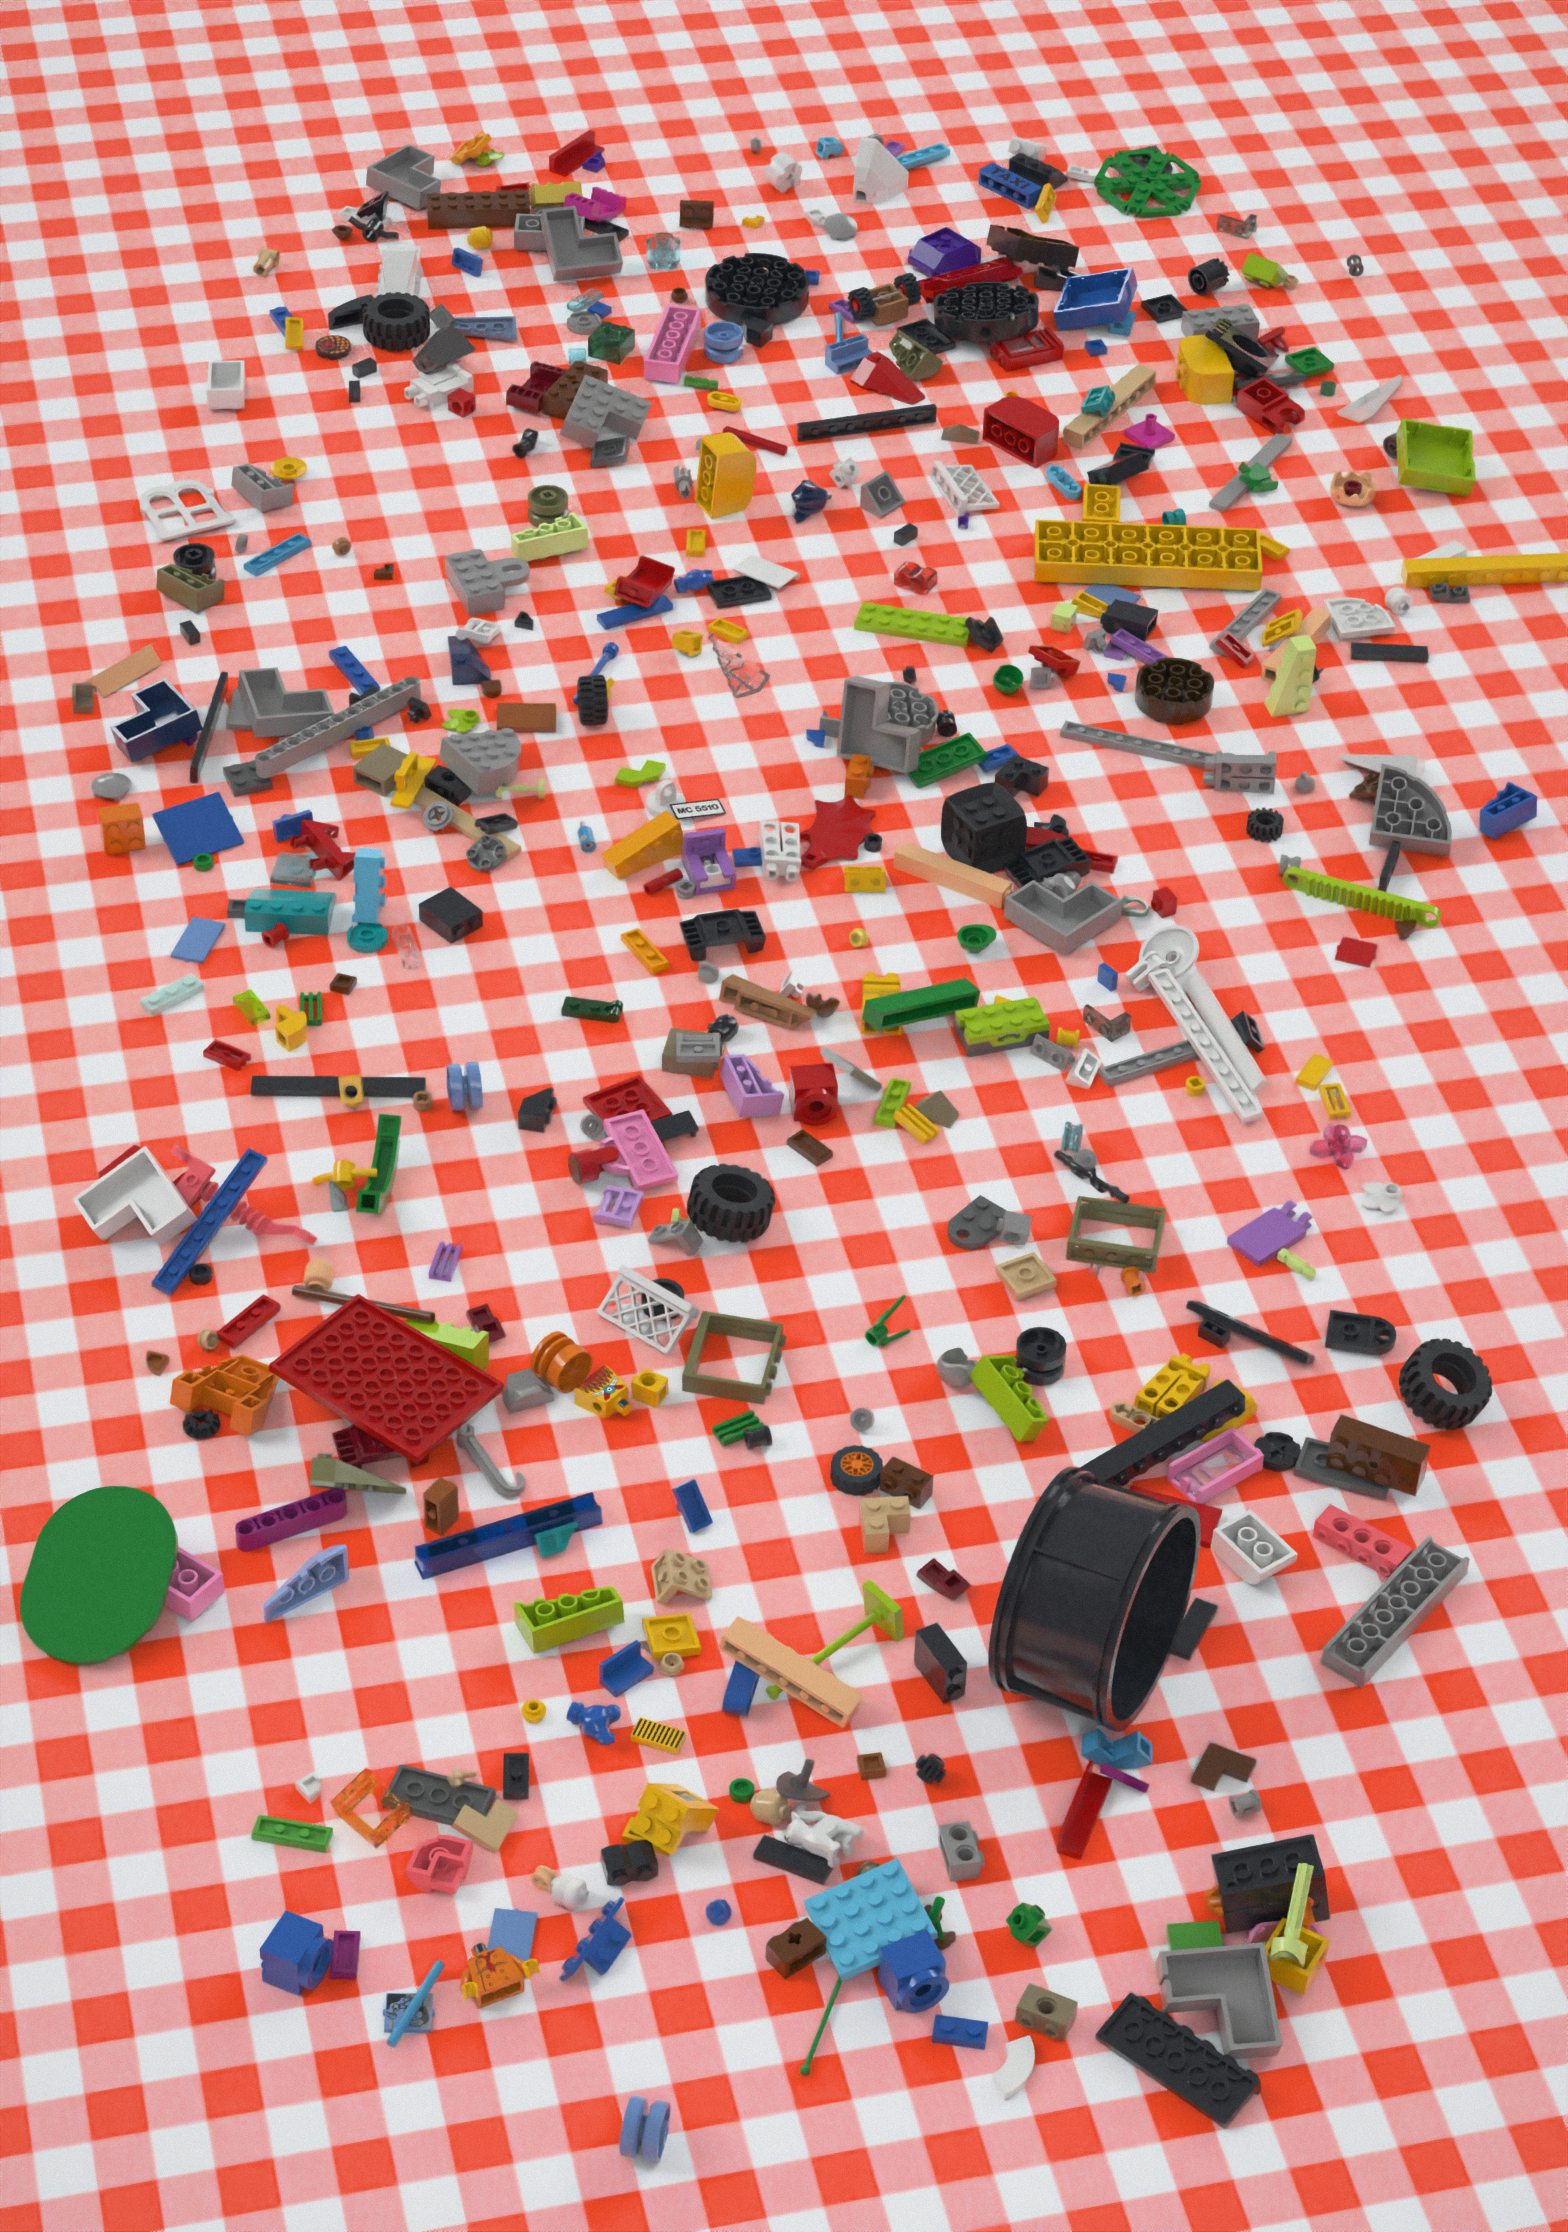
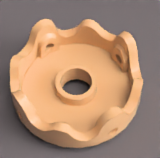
(1368, 488)

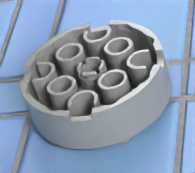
(912, 709)

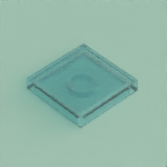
(293, 870)

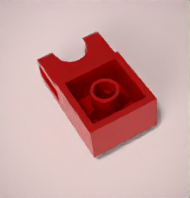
(1269, 405)

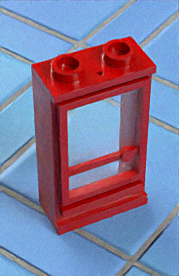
(1028, 350)

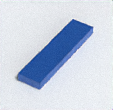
(633, 613)

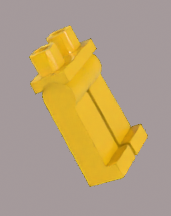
(877, 987)
(1173, 1386)

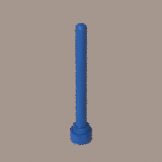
(609, 651)

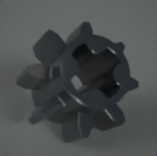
(930, 1768)

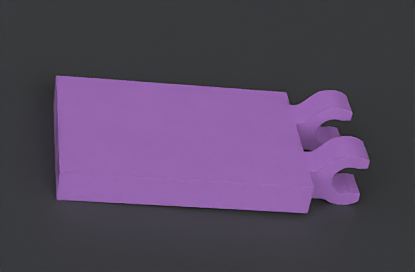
(1270, 1233)

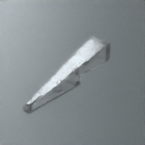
(742, 674)

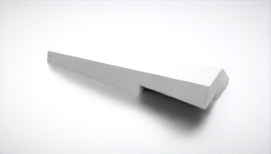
(1371, 402)

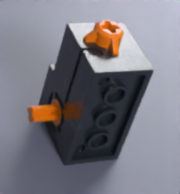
(1259, 1880)

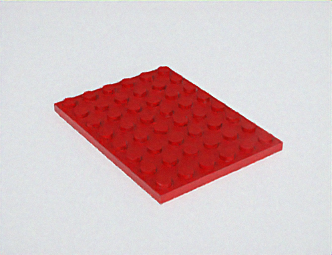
(386, 1378)

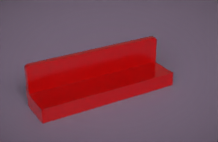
(574, 154)
(1083, 1813)

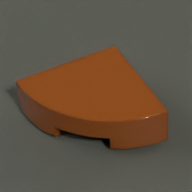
(156, 1362)

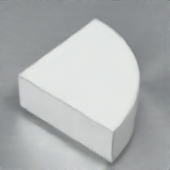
(309, 1786)

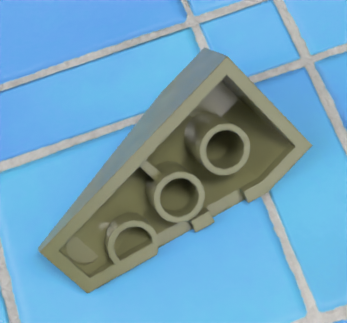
(914, 358)
(337, 1474)

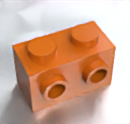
(858, 776)

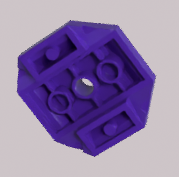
(943, 252)

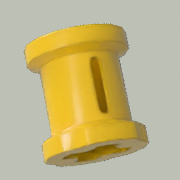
(1068, 1038)

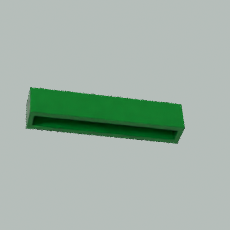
(920, 1004)

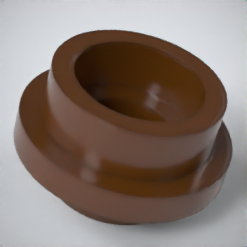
(679, 295)

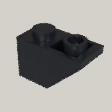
(536, 1111)

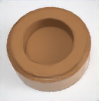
(341, 546)

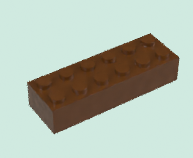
(476, 209)

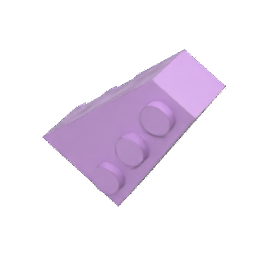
(748, 1088)

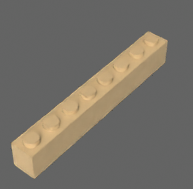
(1127, 392)

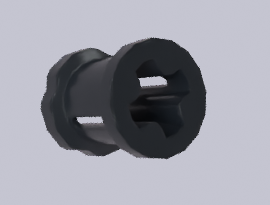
(757, 1437)

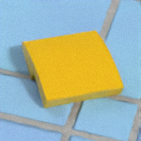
(1282, 627)

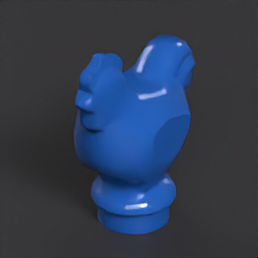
(693, 580)
(595, 1720)

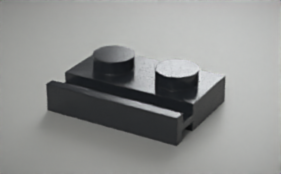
(1128, 449)

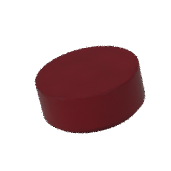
(1352, 487)

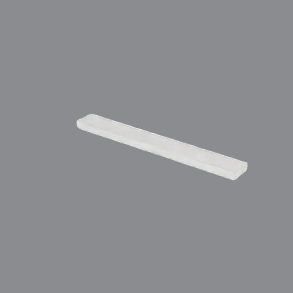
(1224, 1032)

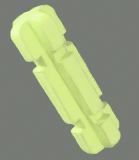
(1296, 1264)

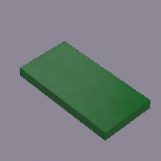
(947, 760)

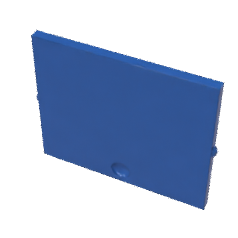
(197, 828)

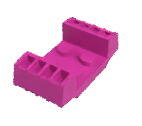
(600, 207)

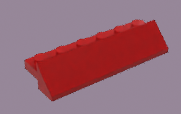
(991, 271)

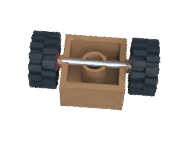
(885, 302)

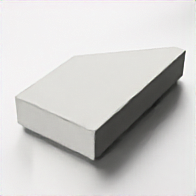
(815, 217)

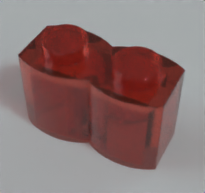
(915, 578)

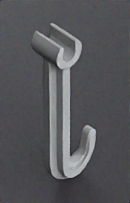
(486, 1466)

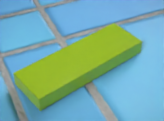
(892, 1100)

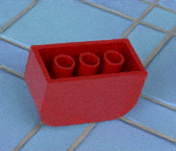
(1022, 430)

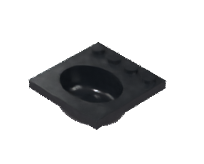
(1243, 351)

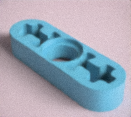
(1057, 475)

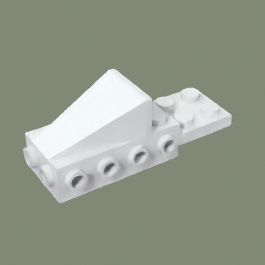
(399, 270)

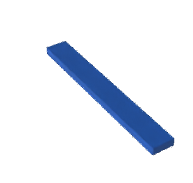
(209, 1222)

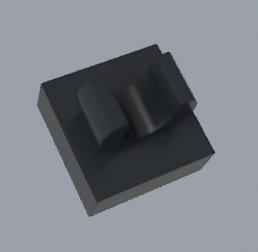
(418, 710)

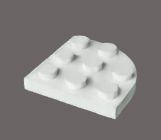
(1358, 618)

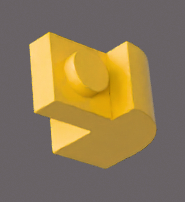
(290, 1028)

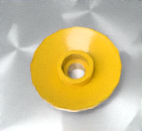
(288, 468)

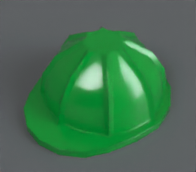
(976, 937)

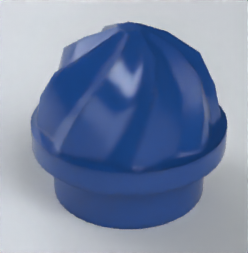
(718, 1912)

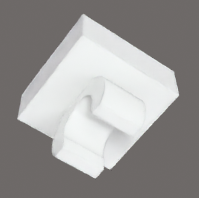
(792, 985)

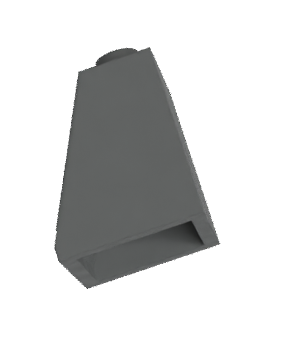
(442, 348)

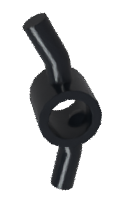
(373, 230)

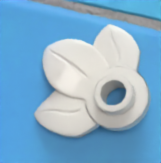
(1381, 1196)

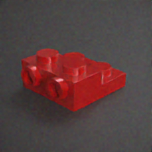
(1055, 659)

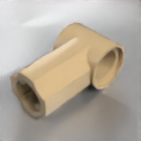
(266, 259)

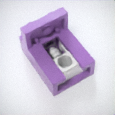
(708, 861)

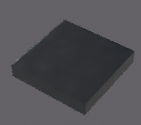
(1163, 308)

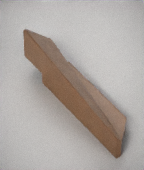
(764, 1003)

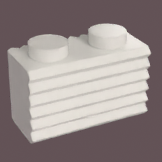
(1027, 147)

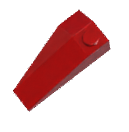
(885, 377)

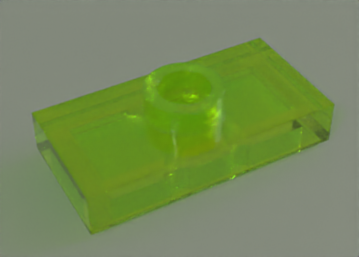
(251, 1007)

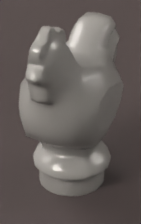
(1063, 884)

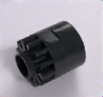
(1208, 276)

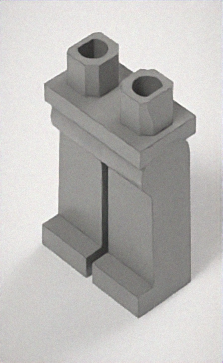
(1241, 772)

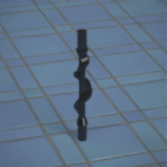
(1096, 1182)

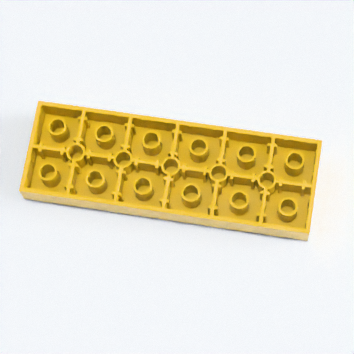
(1147, 555)

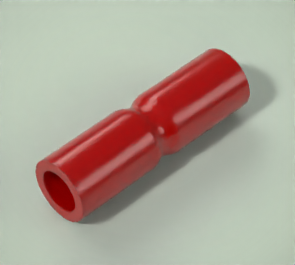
(665, 880)

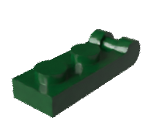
(592, 1009)

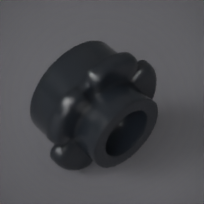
(909, 674)

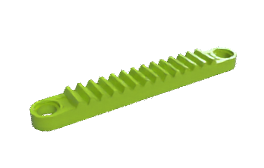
(1361, 897)

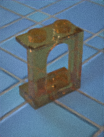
(355, 1792)

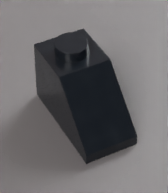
(756, 330)

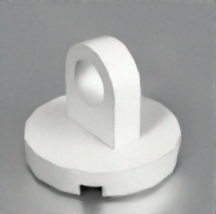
(659, 800)

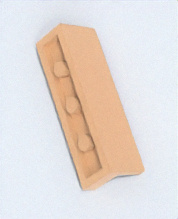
(125, 670)

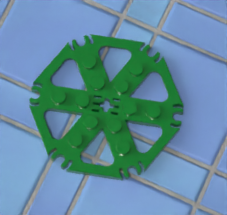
(1147, 183)

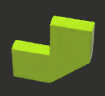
(633, 778)

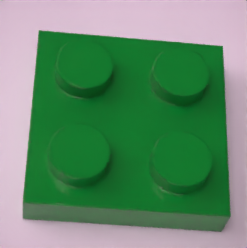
(1309, 362)

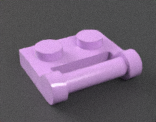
(624, 1210)

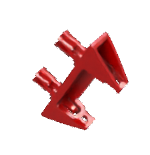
(322, 844)

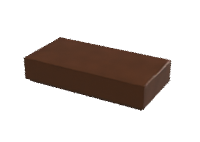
(809, 1148)

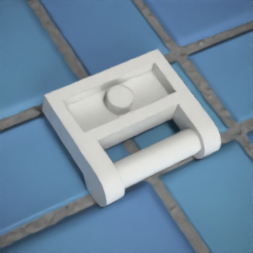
(479, 630)

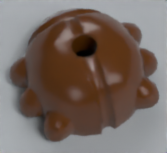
(342, 232)

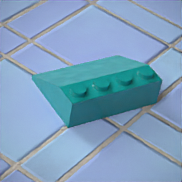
(298, 910)

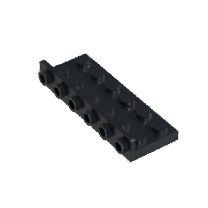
(1179, 2059)

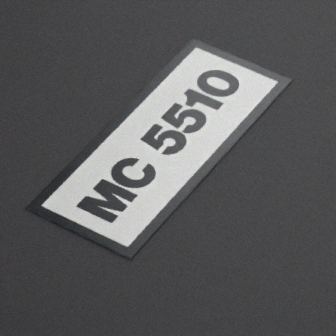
(697, 809)

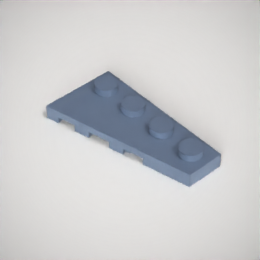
(488, 327)

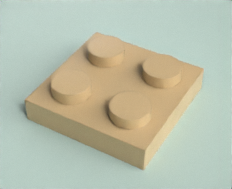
(1025, 1276)

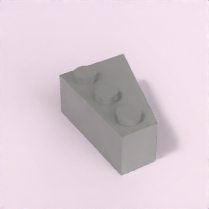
(261, 489)

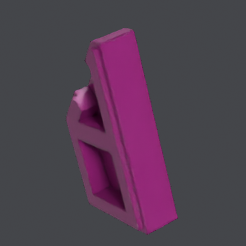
(1124, 1778)

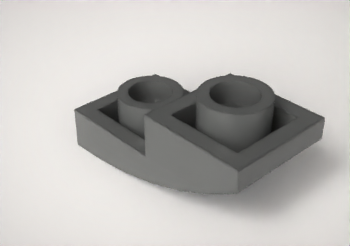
(1442, 593)

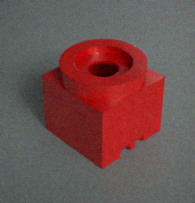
(813, 1093)

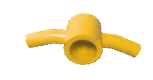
(344, 1174)

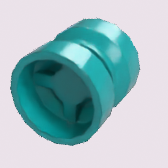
(1176, 517)

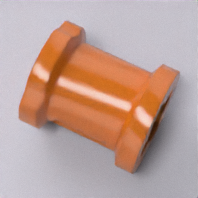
(1131, 1278)

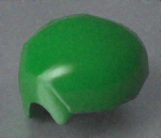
(1008, 679)

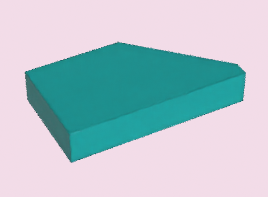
(555, 1539)

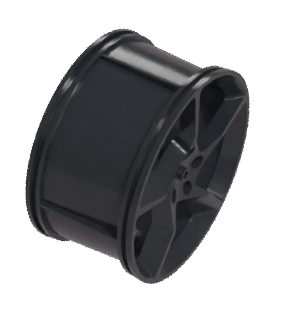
(1094, 1598)

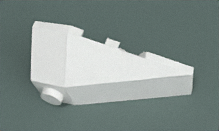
(1411, 763)

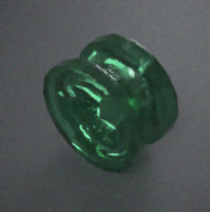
(1328, 388)

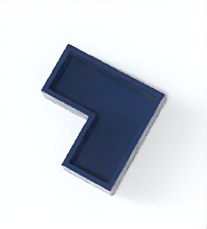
(160, 720)

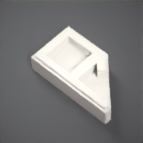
(1079, 173)

